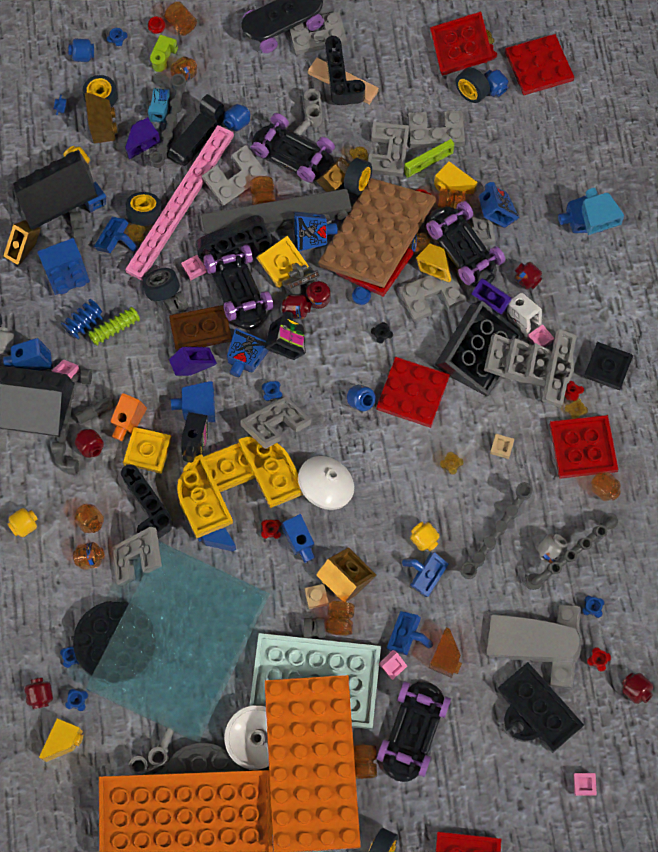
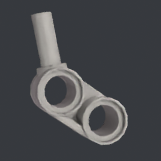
(311, 108)
(150, 766)

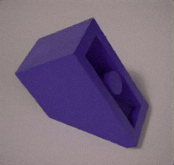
(141, 138)
(491, 295)
(192, 360)

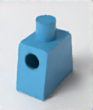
(600, 212)

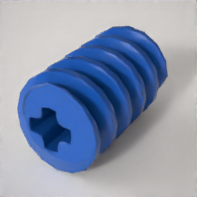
(82, 319)

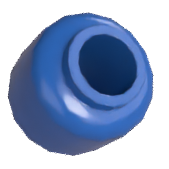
(81, 50)
(497, 82)
(236, 117)
(361, 397)

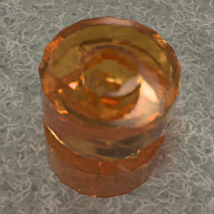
(180, 18)
(262, 190)
(450, 198)
(340, 615)
(364, 765)

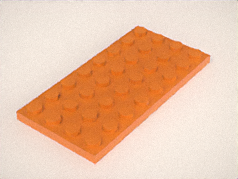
(311, 764)
(186, 812)

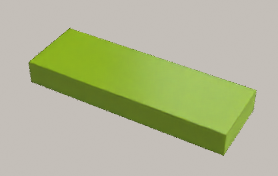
(429, 158)

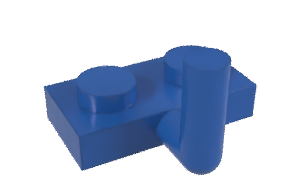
(112, 233)
(428, 572)
(405, 633)

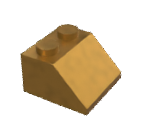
(100, 118)
(345, 574)

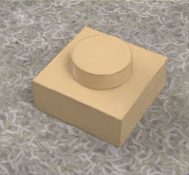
(502, 446)
(316, 596)

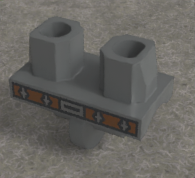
(299, 276)

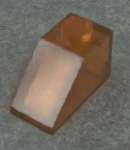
(446, 656)

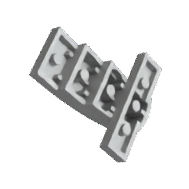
(534, 363)
(539, 642)

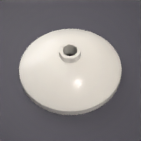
(320, 487)
(241, 734)

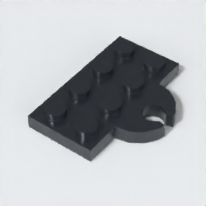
(537, 709)

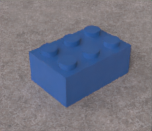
(64, 266)

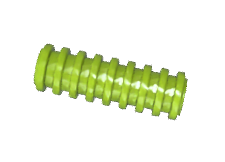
(114, 326)

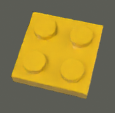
(279, 260)
(147, 450)

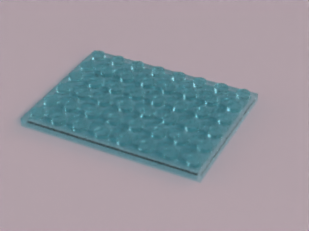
(178, 643)

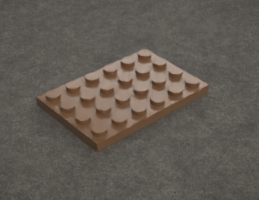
(377, 232)

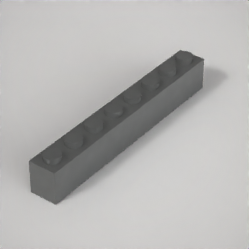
(281, 213)

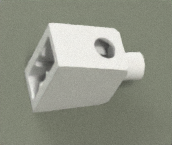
(524, 313)

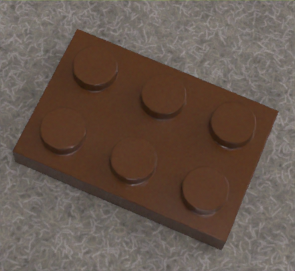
(200, 328)

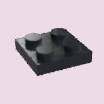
(608, 366)

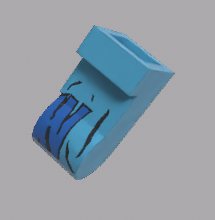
(159, 105)

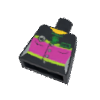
(286, 337)
(193, 443)

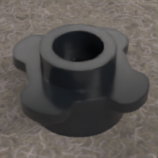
(382, 327)

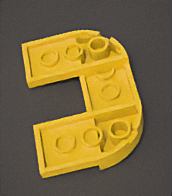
(209, 475)

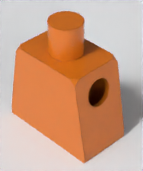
(129, 410)

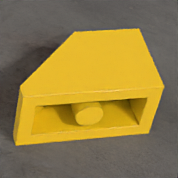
(455, 179)
(434, 262)
(61, 740)

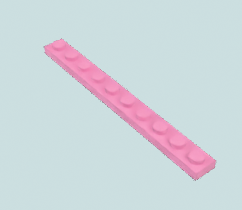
(179, 203)

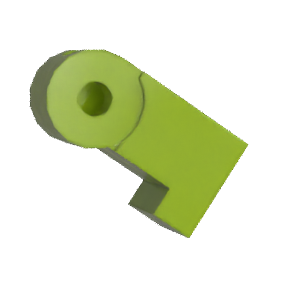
(162, 51)

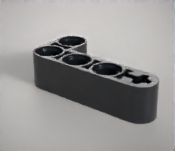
(337, 70)
(199, 130)
(235, 241)
(145, 500)

